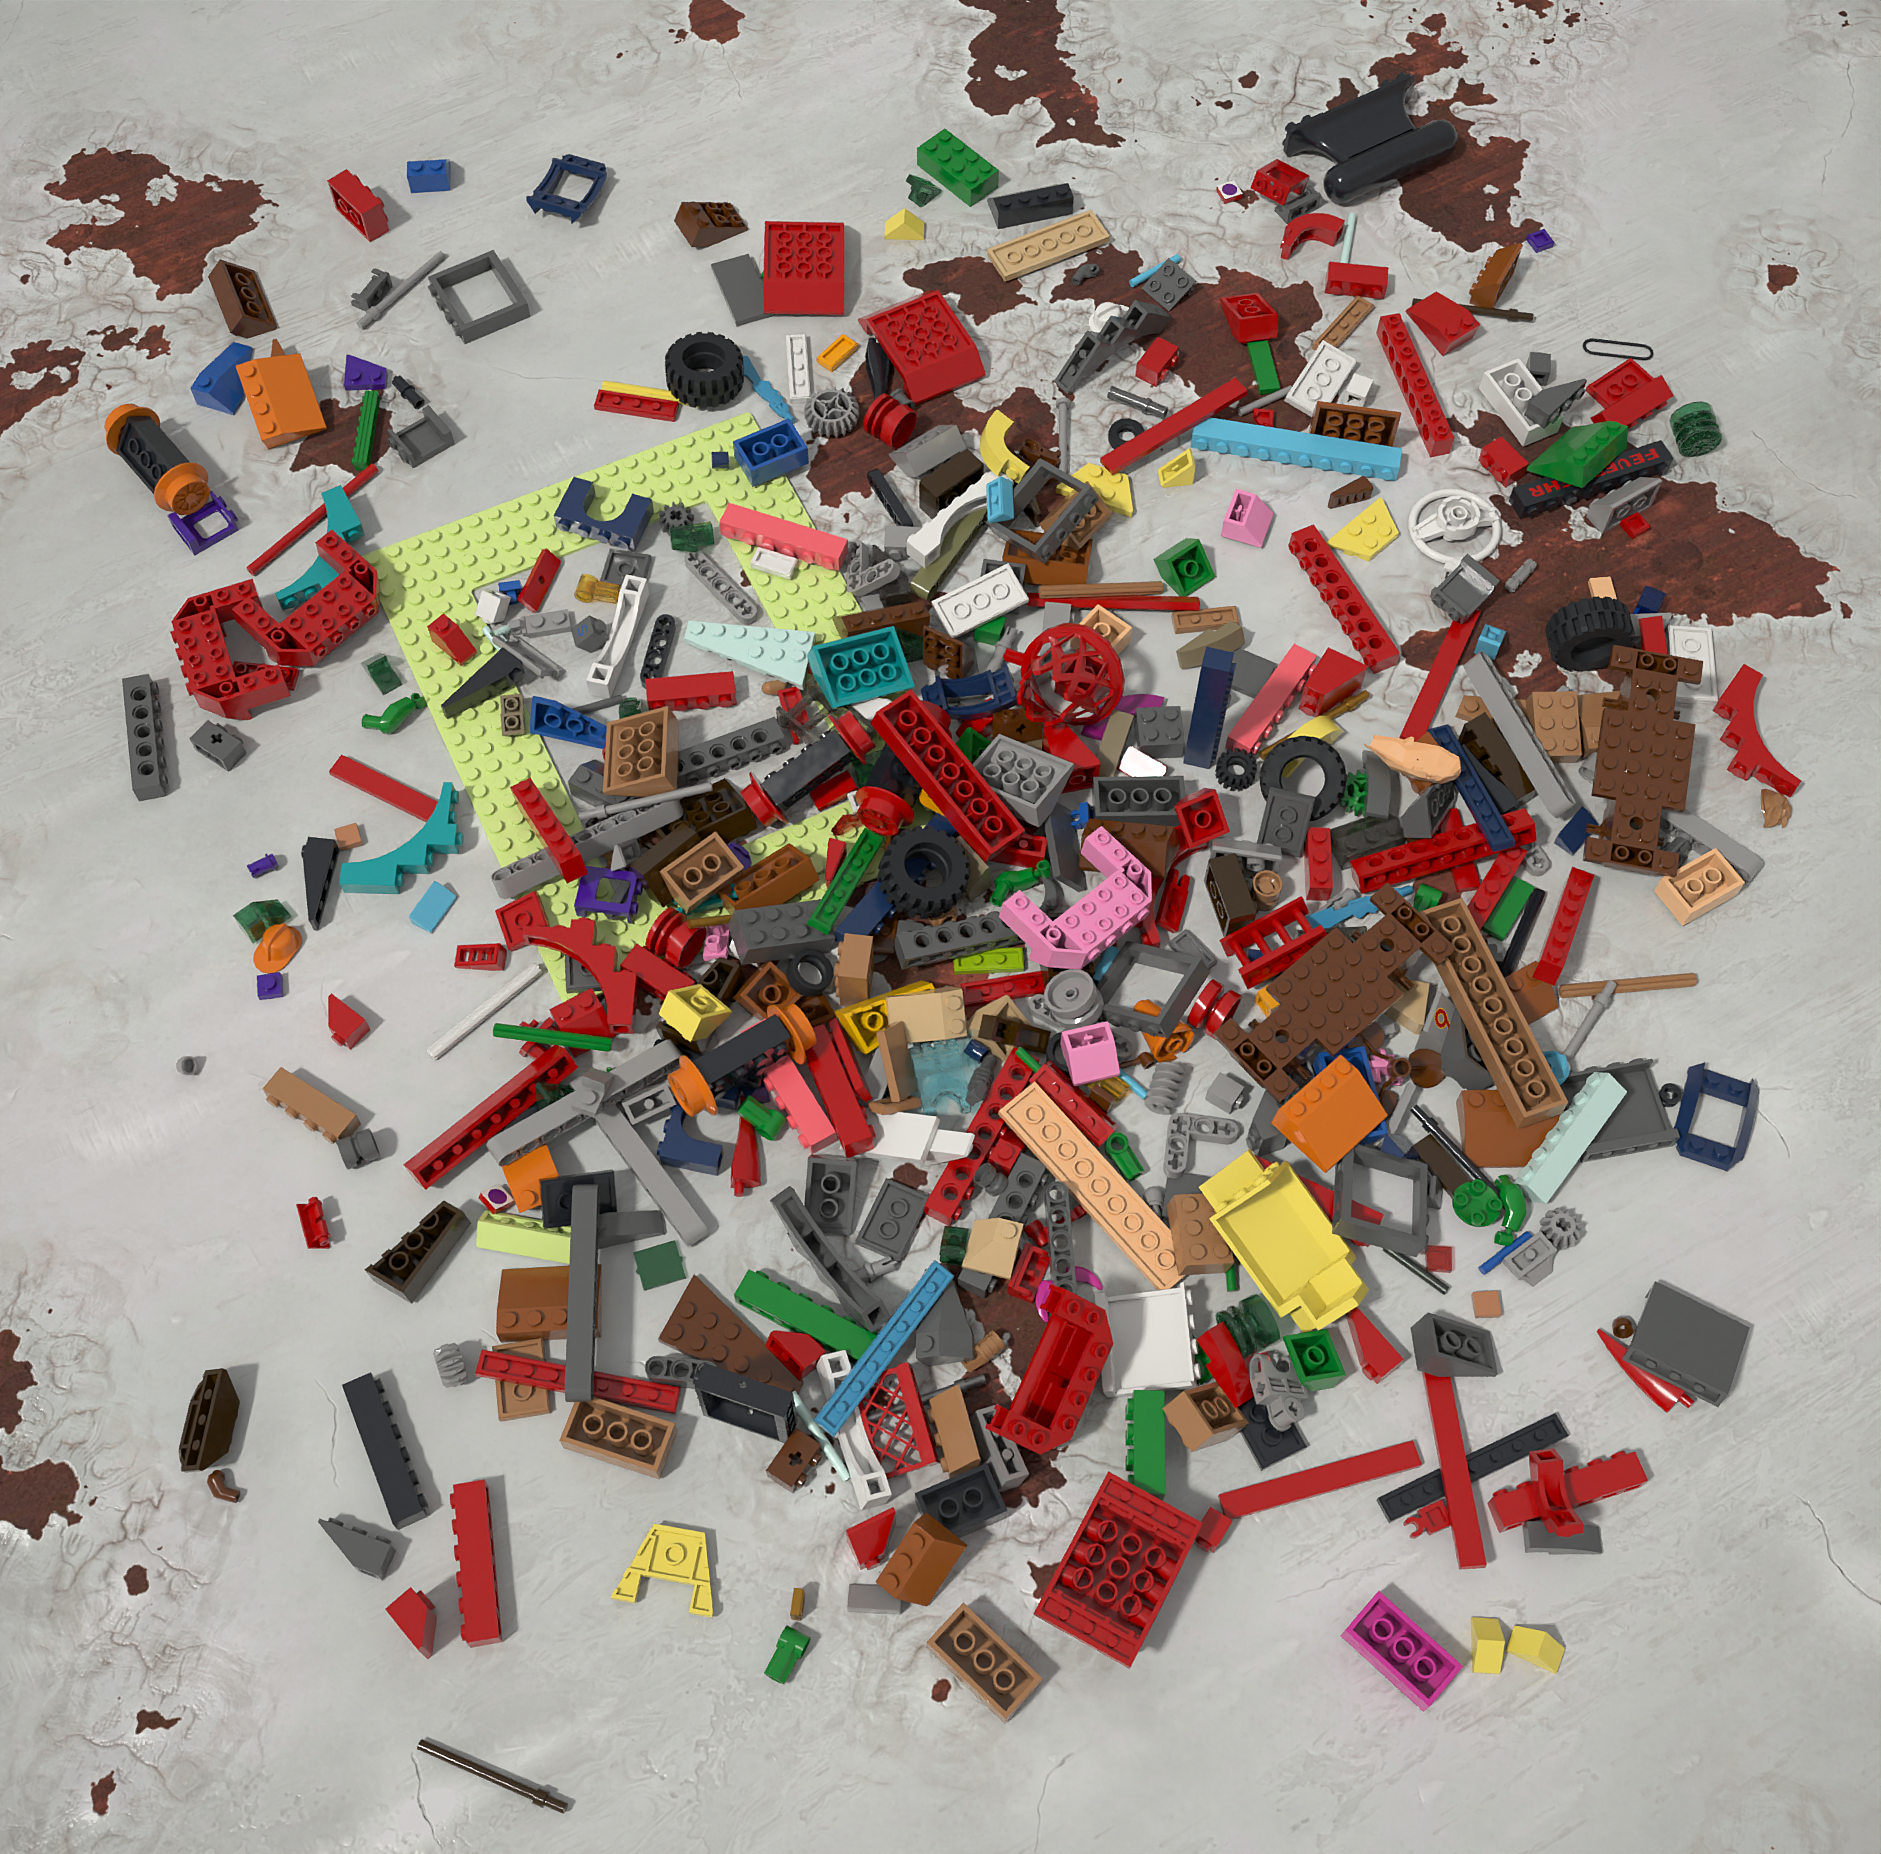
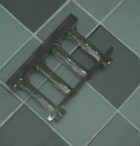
(804, 733)

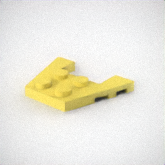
(674, 1557)

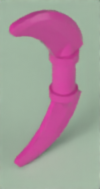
(1081, 1274)

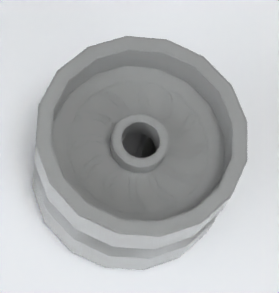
(1073, 999)

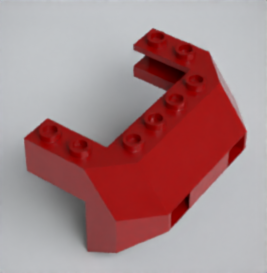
(1058, 1375)

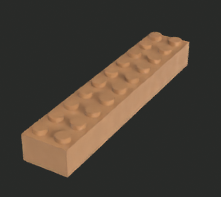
(1495, 1019)

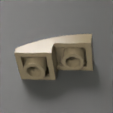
(512, 714)

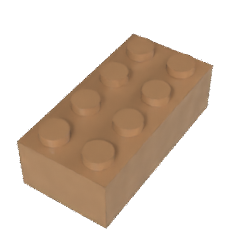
(619, 1436)
(984, 1662)

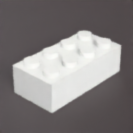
(1509, 392)

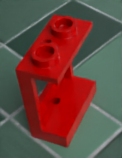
(1285, 180)

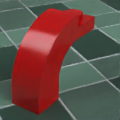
(1309, 227)
(1551, 1494)

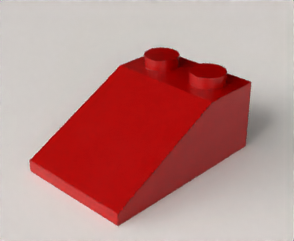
(1250, 317)
(1443, 322)

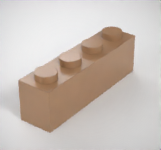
(311, 1106)

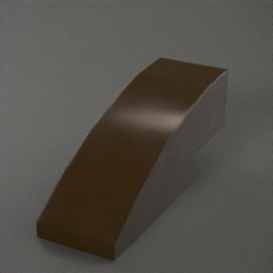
(1014, 1034)

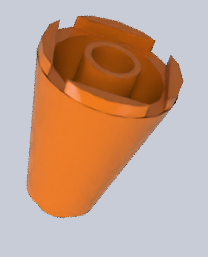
(1163, 1048)

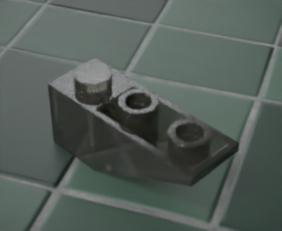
(895, 591)

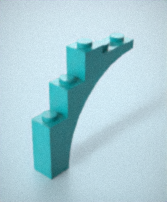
(343, 522)
(416, 856)

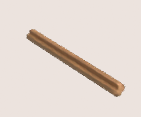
(1100, 589)
(1629, 985)

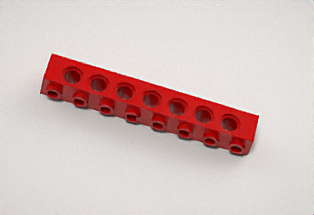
(1415, 385)
(1343, 599)
(1435, 853)
(949, 1210)

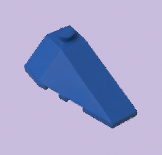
(219, 382)
(563, 723)

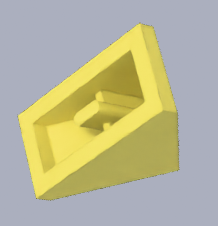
(904, 226)
(1178, 471)
(1486, 1645)
(1535, 1648)

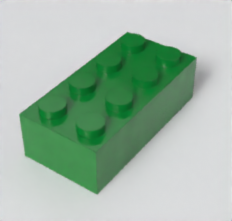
(957, 167)
(1147, 1441)

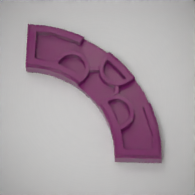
(1128, 705)

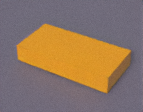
(837, 353)

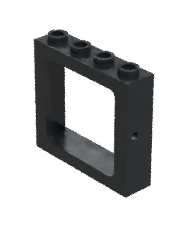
(727, 1402)

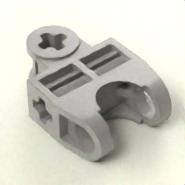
(1278, 1390)

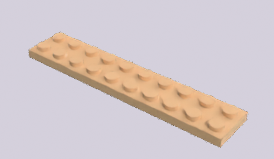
(1094, 1184)

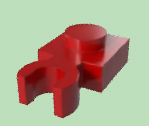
(1432, 1518)

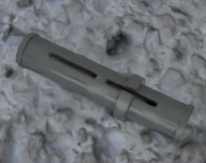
(1137, 402)

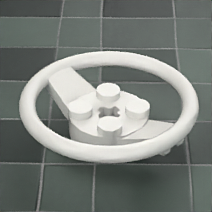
(1454, 521)

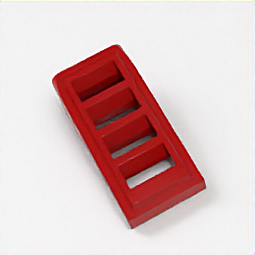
(835, 858)
(495, 957)

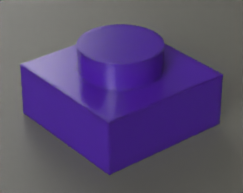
(270, 986)

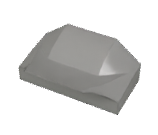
(1532, 1259)

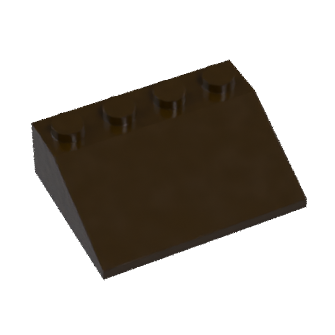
(714, 811)

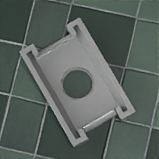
(529, 656)

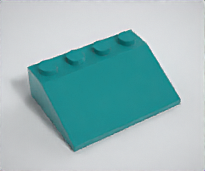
(860, 667)

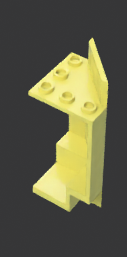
(1284, 1241)

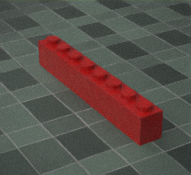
(488, 1117)

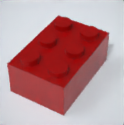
(358, 205)

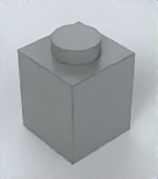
(1225, 1093)

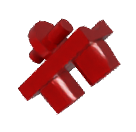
(533, 1049)

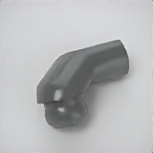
(1085, 271)

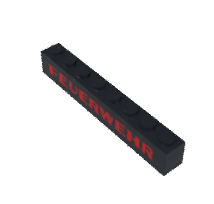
(1549, 493)

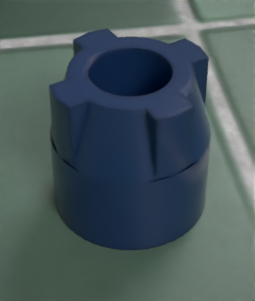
(720, 460)
(976, 1050)

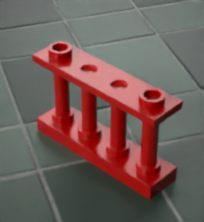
(1280, 958)

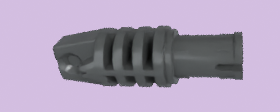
(981, 1081)

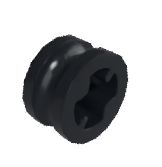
(1676, 1095)

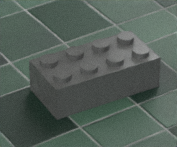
(1138, 799)
(776, 932)

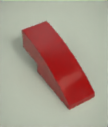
(1226, 1364)

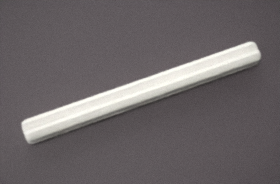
(484, 1011)

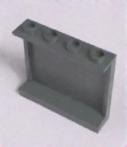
(1636, 1122)
(1687, 1344)

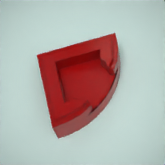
(1263, 417)

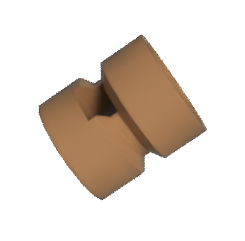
(1266, 890)

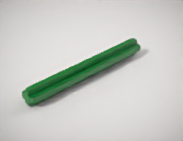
(552, 1037)

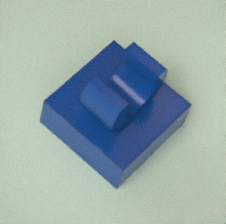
(511, 589)
(1084, 813)

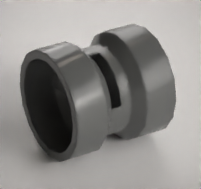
(991, 1180)

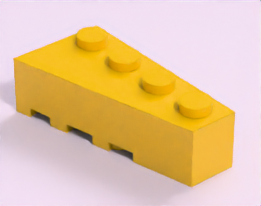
(869, 1016)

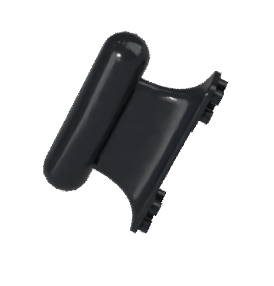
(1371, 140)

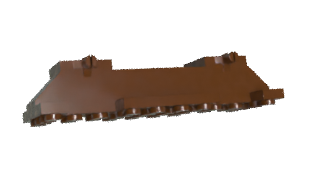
(1641, 761)
(1334, 994)

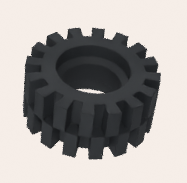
(1240, 759)

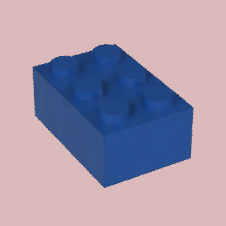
(770, 452)

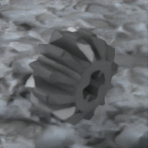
(675, 517)

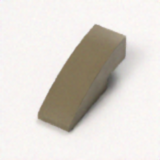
(1226, 638)
(1114, 742)

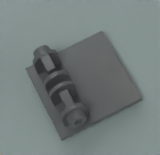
(1169, 285)

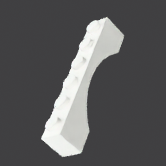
(927, 542)
(609, 663)
(864, 1469)

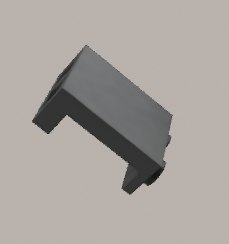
(421, 439)
(1464, 589)

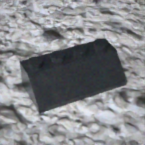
(1031, 205)

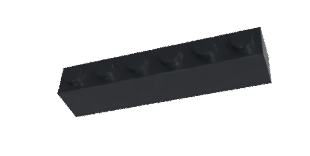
(384, 1450)

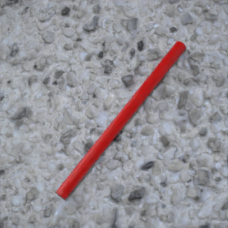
(308, 523)

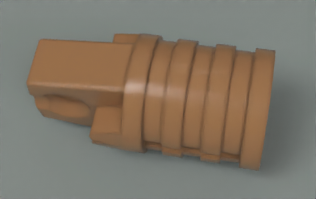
(984, 1351)

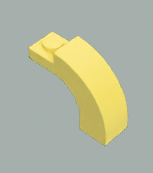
(995, 452)
(1320, 727)

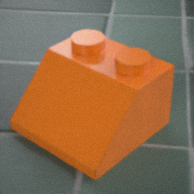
(524, 1177)

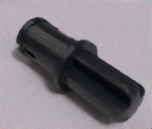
(408, 392)

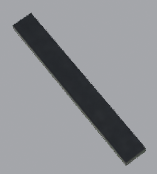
(1480, 1465)

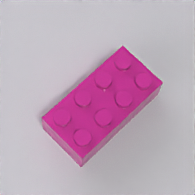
(1401, 1651)

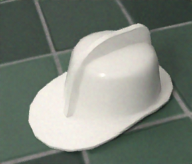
(1103, 313)

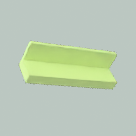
(523, 1237)

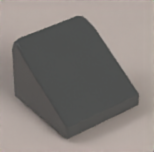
(1435, 1191)

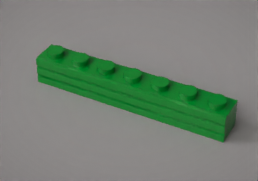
(366, 430)

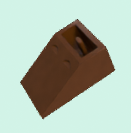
(708, 222)
(946, 654)

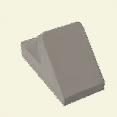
(592, 1092)

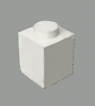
(1358, 391)
(492, 606)

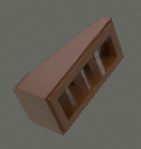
(1354, 492)

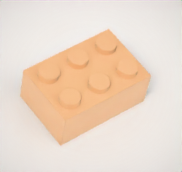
(1699, 887)

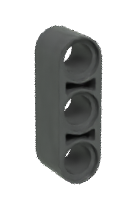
(671, 1367)

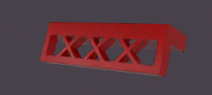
(1074, 1103)

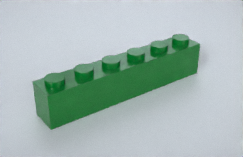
(802, 1316)

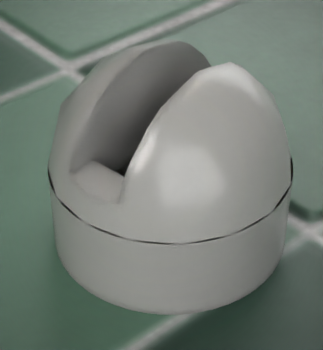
(187, 1065)

